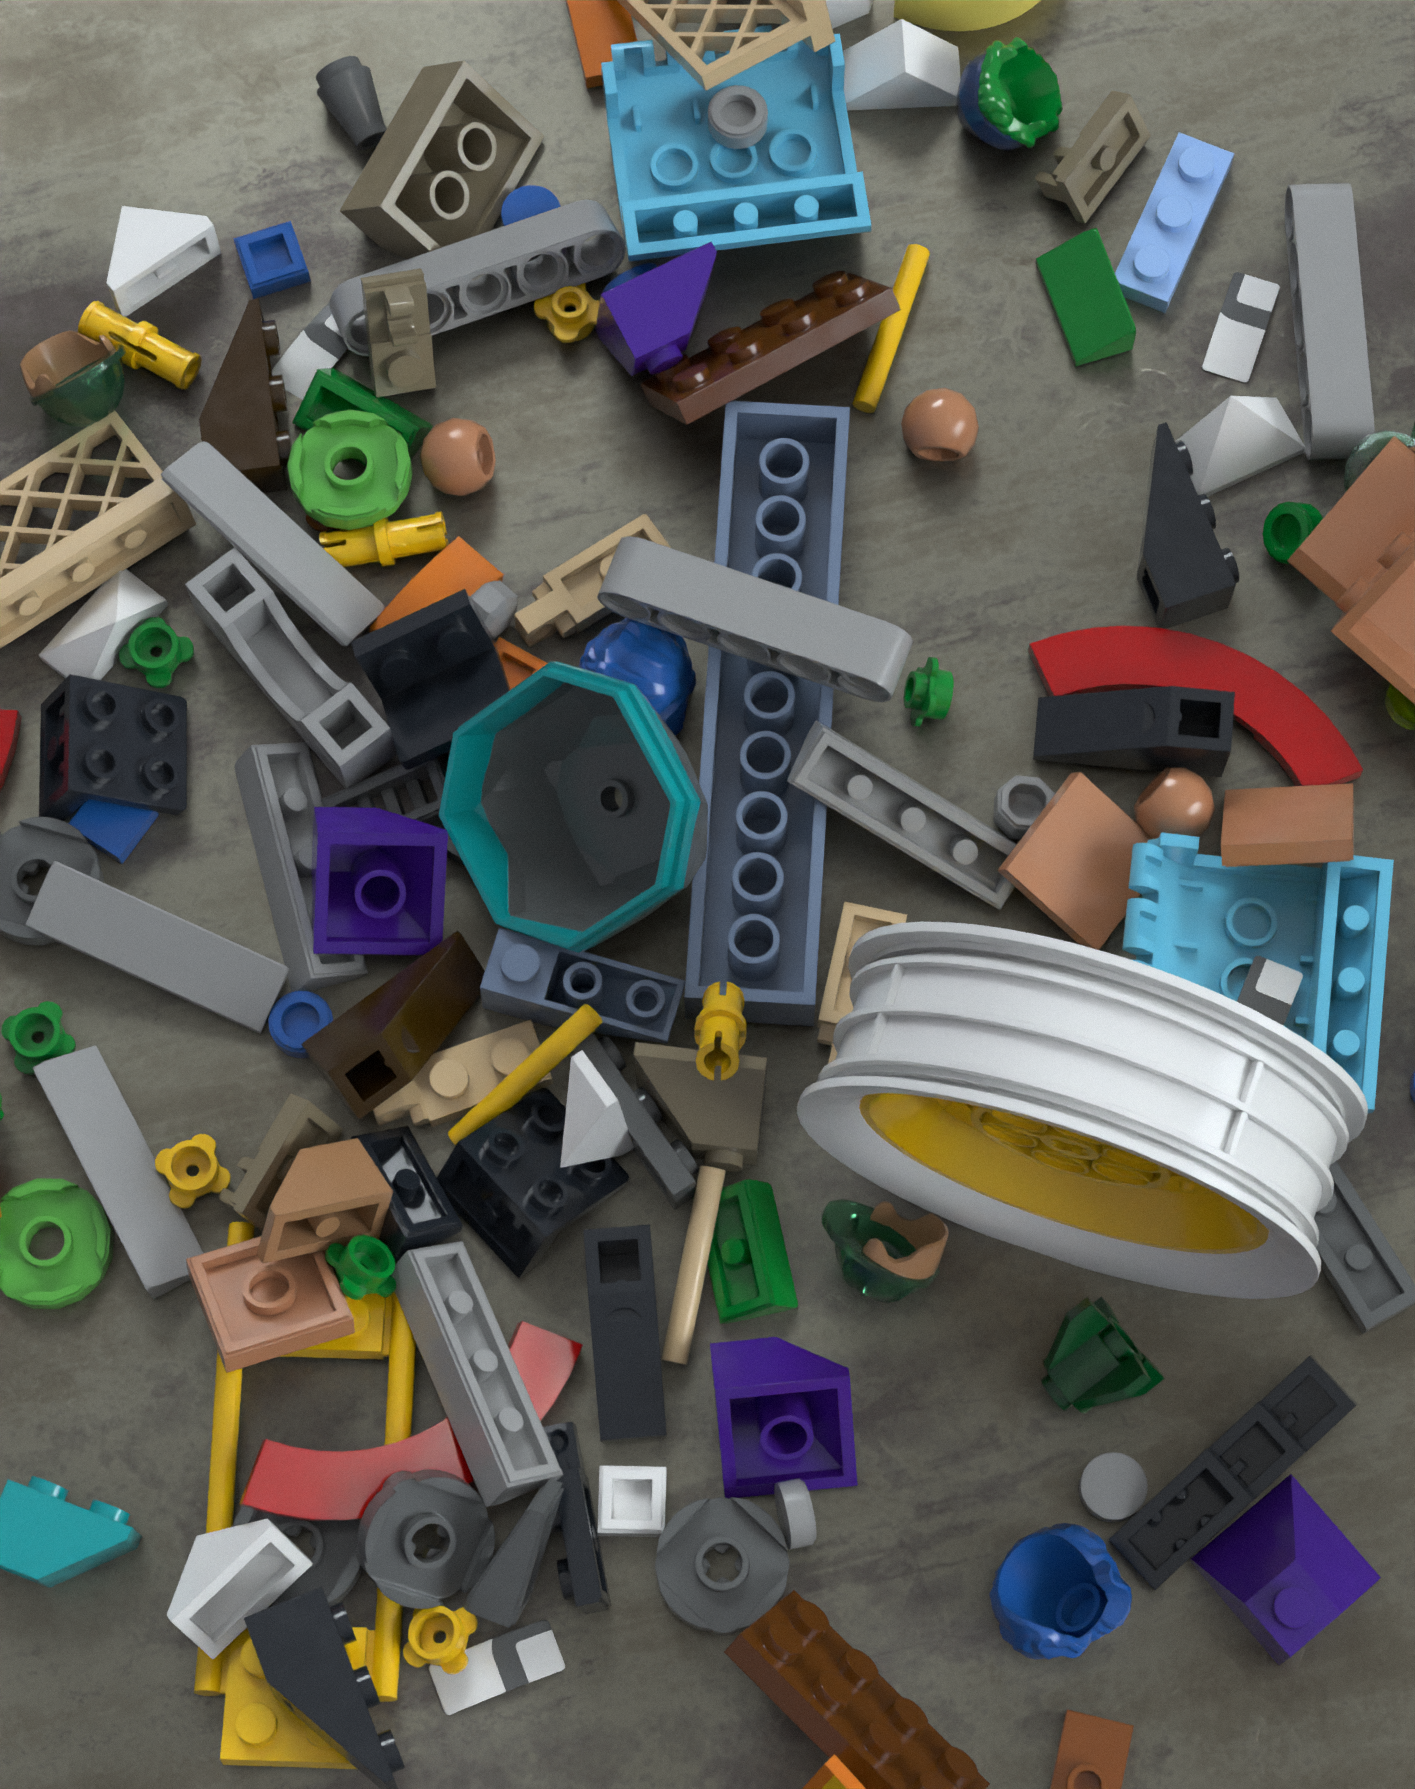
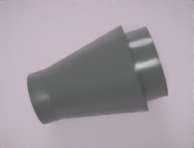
(352, 99)

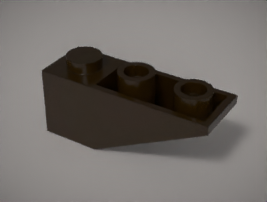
(244, 405)
(397, 1027)

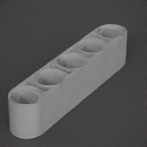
(506, 267)
(1328, 319)
(755, 619)

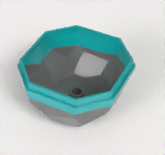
(540, 815)

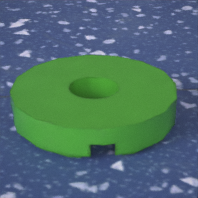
(355, 501)
(85, 1250)

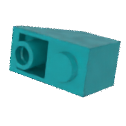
(55, 1539)

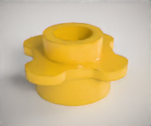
(564, 325)
(193, 1152)
(448, 1654)

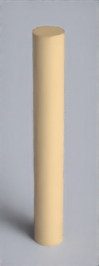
(693, 1265)

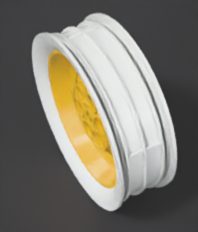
(1085, 1108)

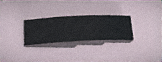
(1232, 1472)

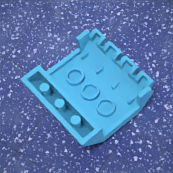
(689, 190)
(1320, 921)

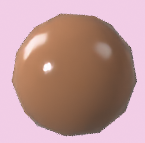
(940, 425)
(458, 456)
(1175, 804)

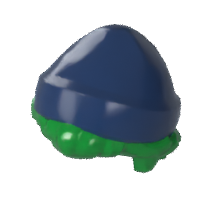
(1009, 96)

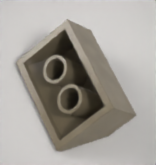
(442, 164)

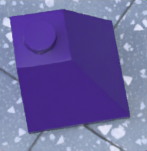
(655, 313)
(376, 882)
(781, 1417)
(1285, 1569)

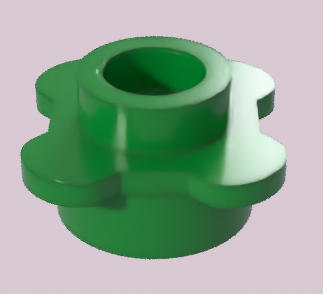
(151, 635)
(928, 692)
(33, 1020)
(363, 1267)

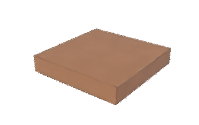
(1288, 825)
(1078, 861)
(267, 1307)

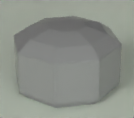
(495, 605)
(1020, 804)

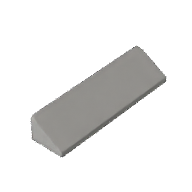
(273, 542)
(279, 803)
(903, 813)
(157, 947)
(120, 1167)
(474, 1372)

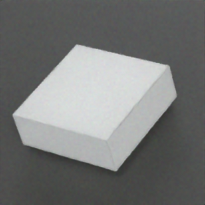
(632, 1501)

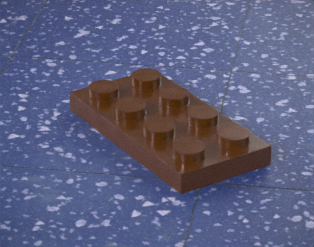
(778, 342)
(846, 1702)

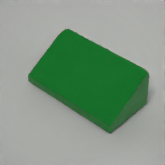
(1087, 298)
(336, 392)
(749, 1255)

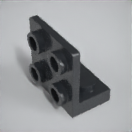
(432, 674)
(112, 748)
(512, 1184)

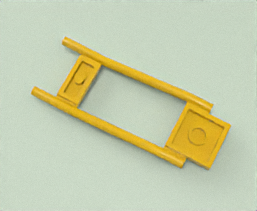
(255, 1723)

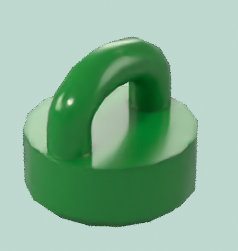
(1288, 527)

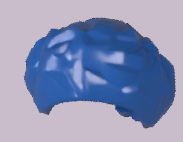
(651, 660)
(1058, 1592)

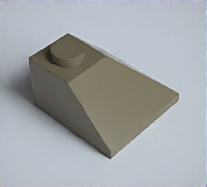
(708, 1116)

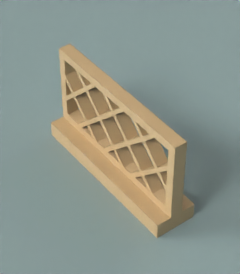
(800, 19)
(98, 550)

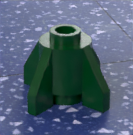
(1095, 1360)

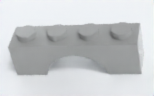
(272, 651)

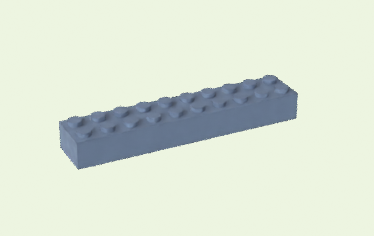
(764, 859)

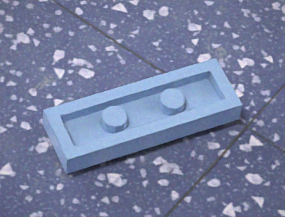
(1172, 221)

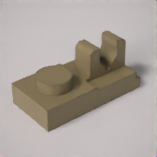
(1097, 157)
(398, 332)
(295, 1128)

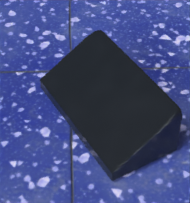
(418, 1207)

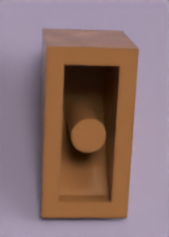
(325, 1200)

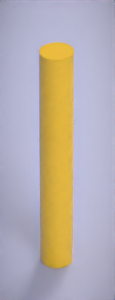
(891, 330)
(529, 1072)

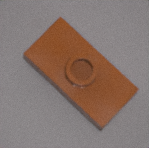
(1091, 1753)

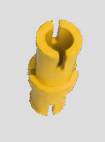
(141, 344)
(386, 540)
(720, 1031)

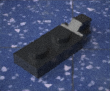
(583, 1571)

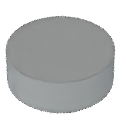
(737, 117)
(1113, 1487)
(795, 1513)

